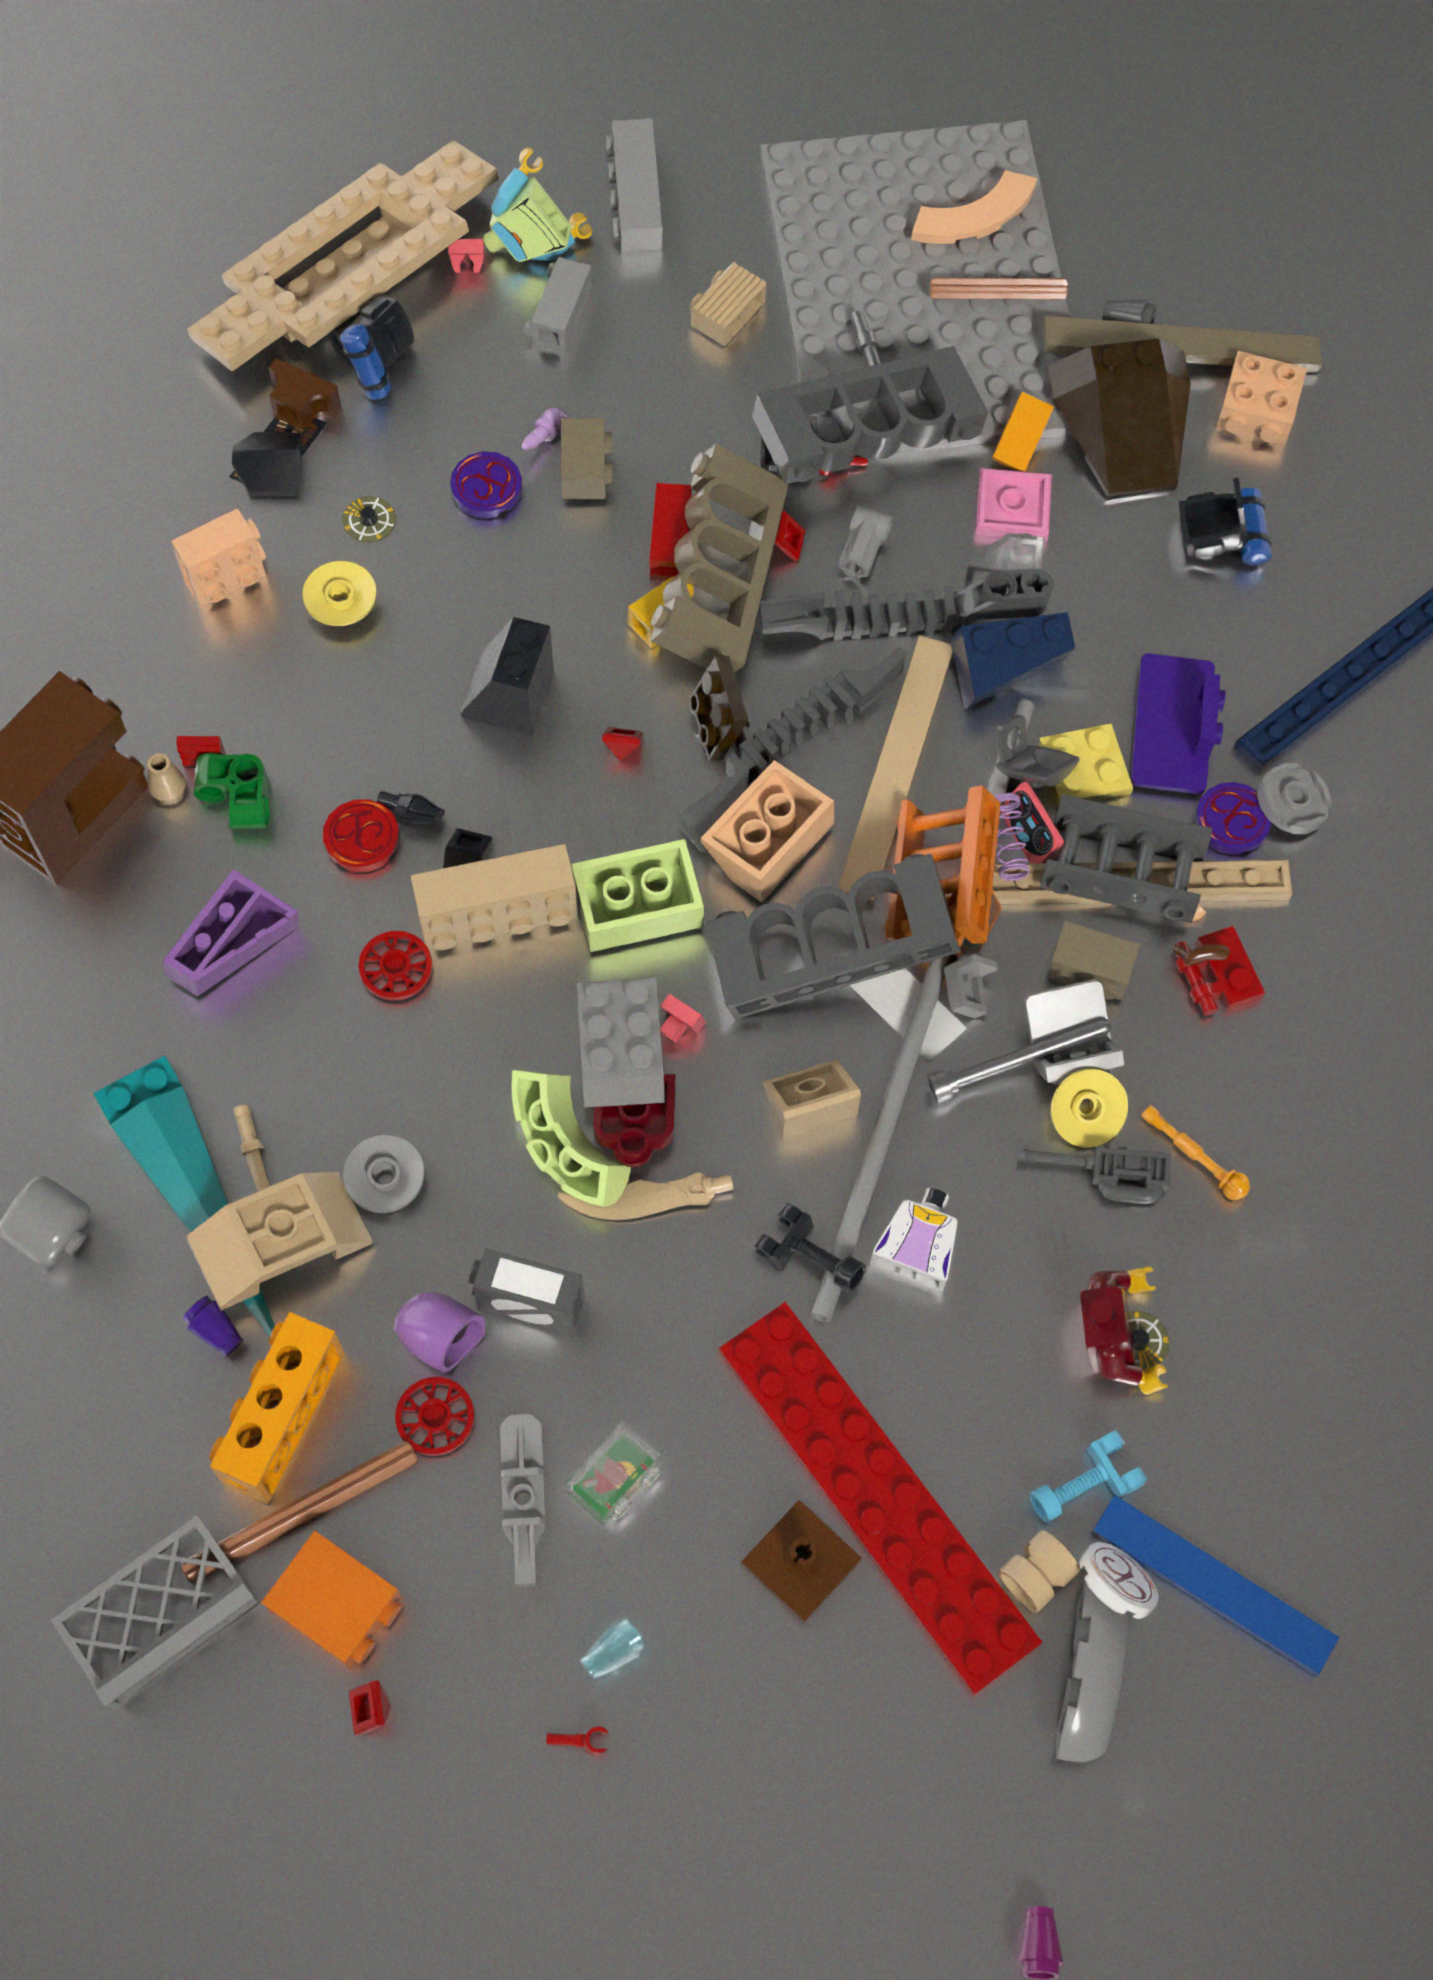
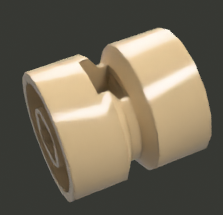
(1044, 1566)

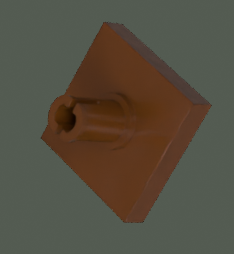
(801, 1561)

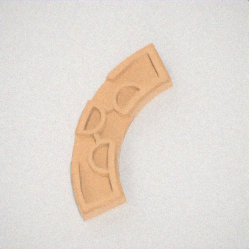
(976, 218)

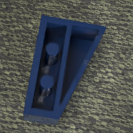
(1007, 652)

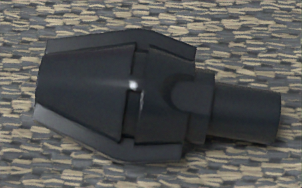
(412, 807)

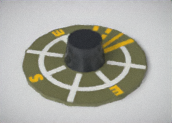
(369, 519)
(1149, 1339)

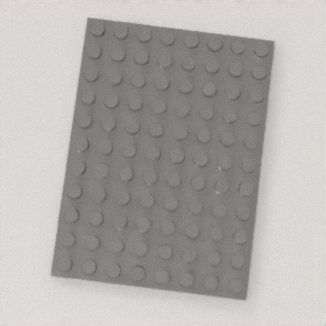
(846, 246)

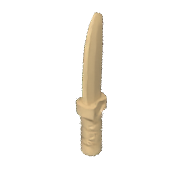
(251, 1146)

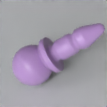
(545, 428)

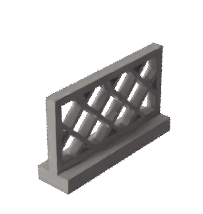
(177, 1641)

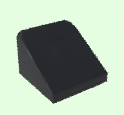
(466, 848)

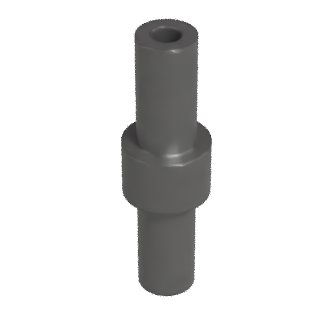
(865, 339)

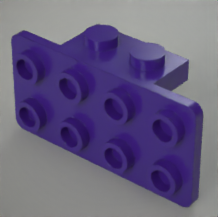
(1176, 723)

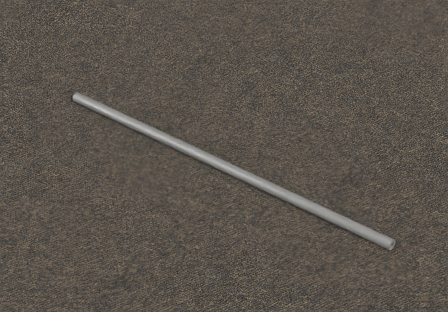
(897, 1088)

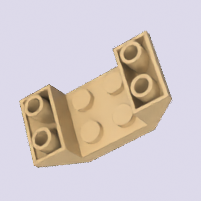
(275, 1234)

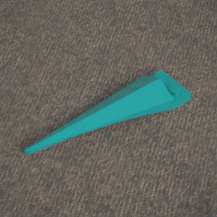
(161, 1133)

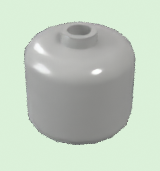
(45, 1222)

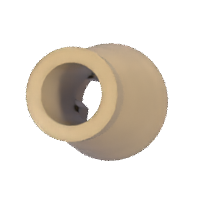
(164, 778)

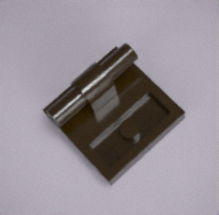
(719, 709)

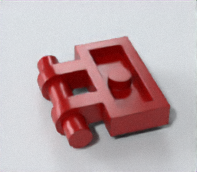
(1232, 978)

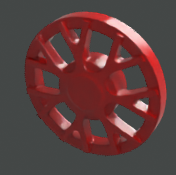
(395, 965)
(435, 1416)

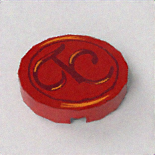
(361, 835)

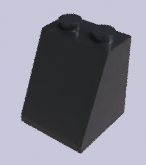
(512, 677)

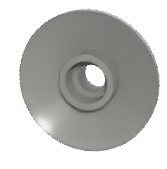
(379, 1156)

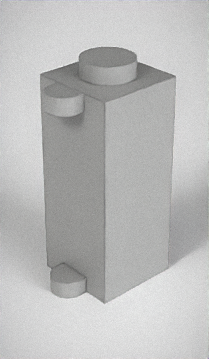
(560, 304)

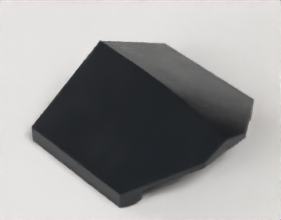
(269, 463)

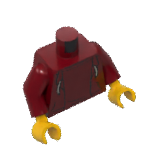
(1109, 1328)

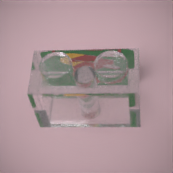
(614, 1474)

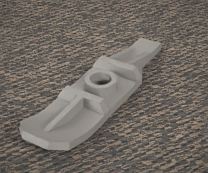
(522, 1470)

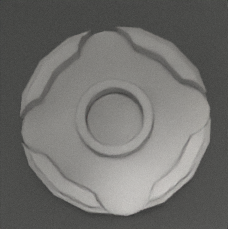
(1294, 798)

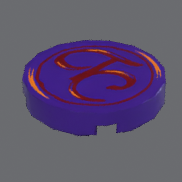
(486, 484)
(1234, 817)

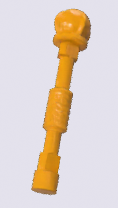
(1234, 1183)

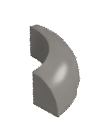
(1098, 1666)

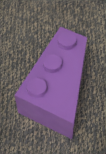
(228, 933)

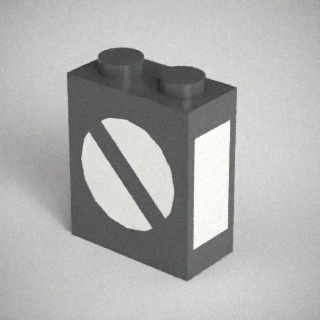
(527, 1291)

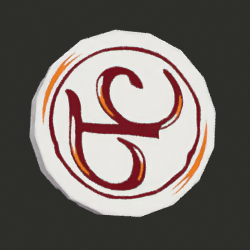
(1118, 1580)

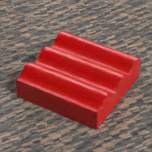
(192, 746)

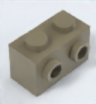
(583, 458)
(1090, 955)

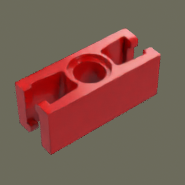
(667, 528)

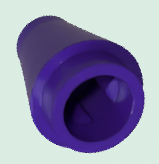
(212, 1326)

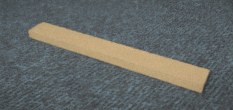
(897, 761)
(1212, 879)

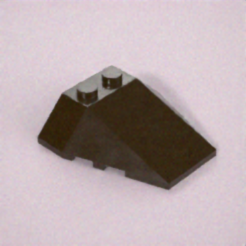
(1126, 411)

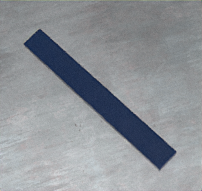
(1338, 684)

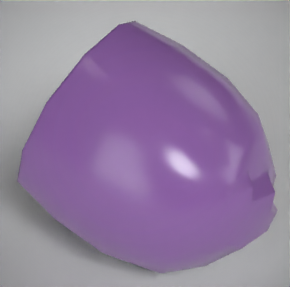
(429, 1326)

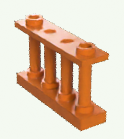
(977, 862)

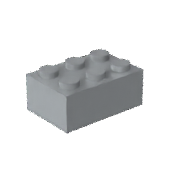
(620, 1043)

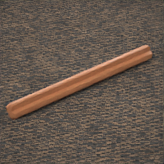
(308, 1507)

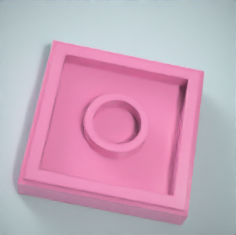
(1013, 503)

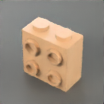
(1261, 398)
(220, 557)

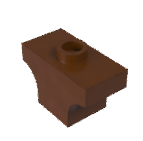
(301, 395)

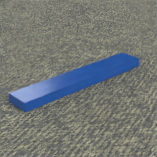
(1216, 1585)

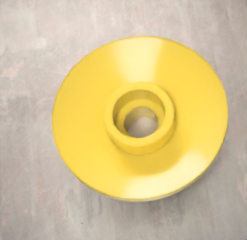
(338, 581)
(1103, 1116)

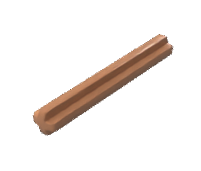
(998, 288)

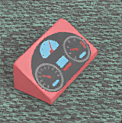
(1039, 831)

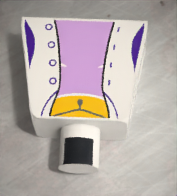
(919, 1242)

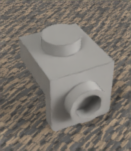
(965, 984)

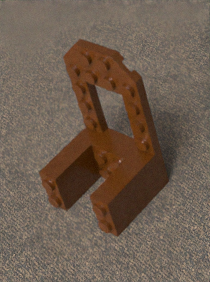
(63, 776)

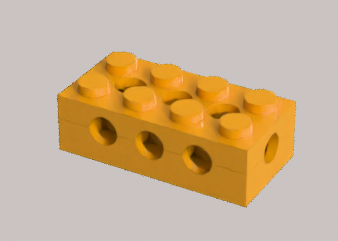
(292, 1381)

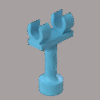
(1049, 1502)

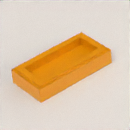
(1022, 432)

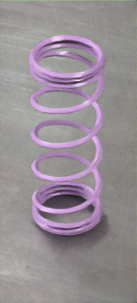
(1011, 877)

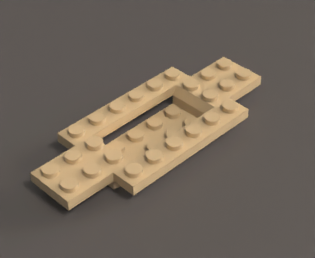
(413, 229)

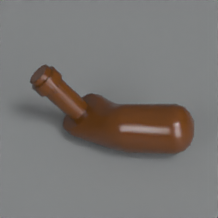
(1202, 954)

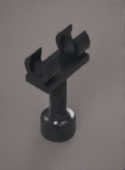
(847, 1272)

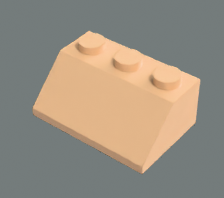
(769, 830)

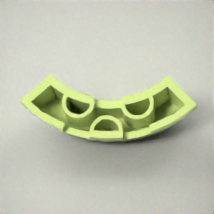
(558, 1143)

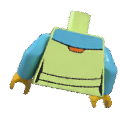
(529, 220)

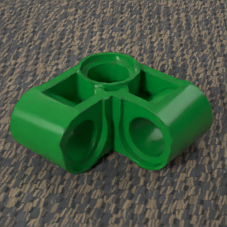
(221, 779)

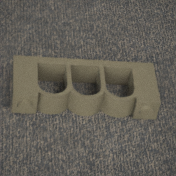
(754, 494)

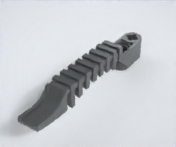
(1022, 591)
(835, 694)

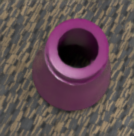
(1040, 1945)

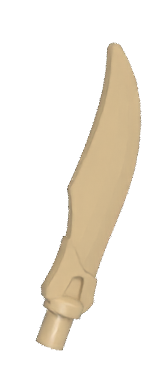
(648, 1198)

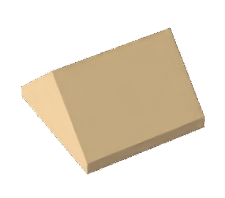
(812, 1098)

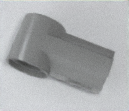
(866, 534)

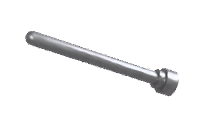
(947, 1083)

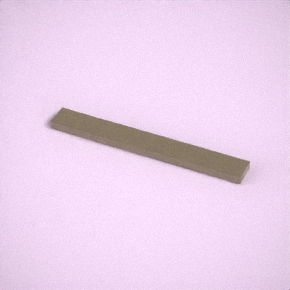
(1199, 344)

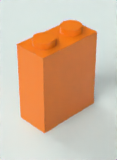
(333, 1600)

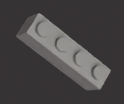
(636, 185)

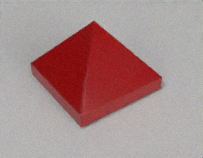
(789, 536)
(622, 740)
(368, 1707)

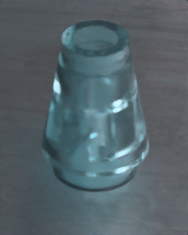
(615, 1648)

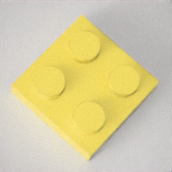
(1101, 767)

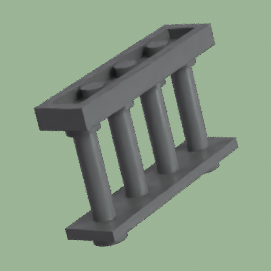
(1133, 829)

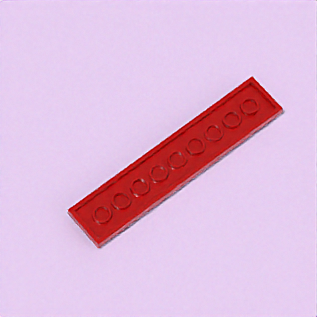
(880, 1499)

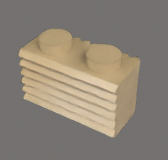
(727, 303)

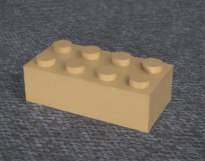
(495, 897)

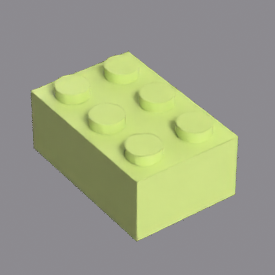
(638, 895)

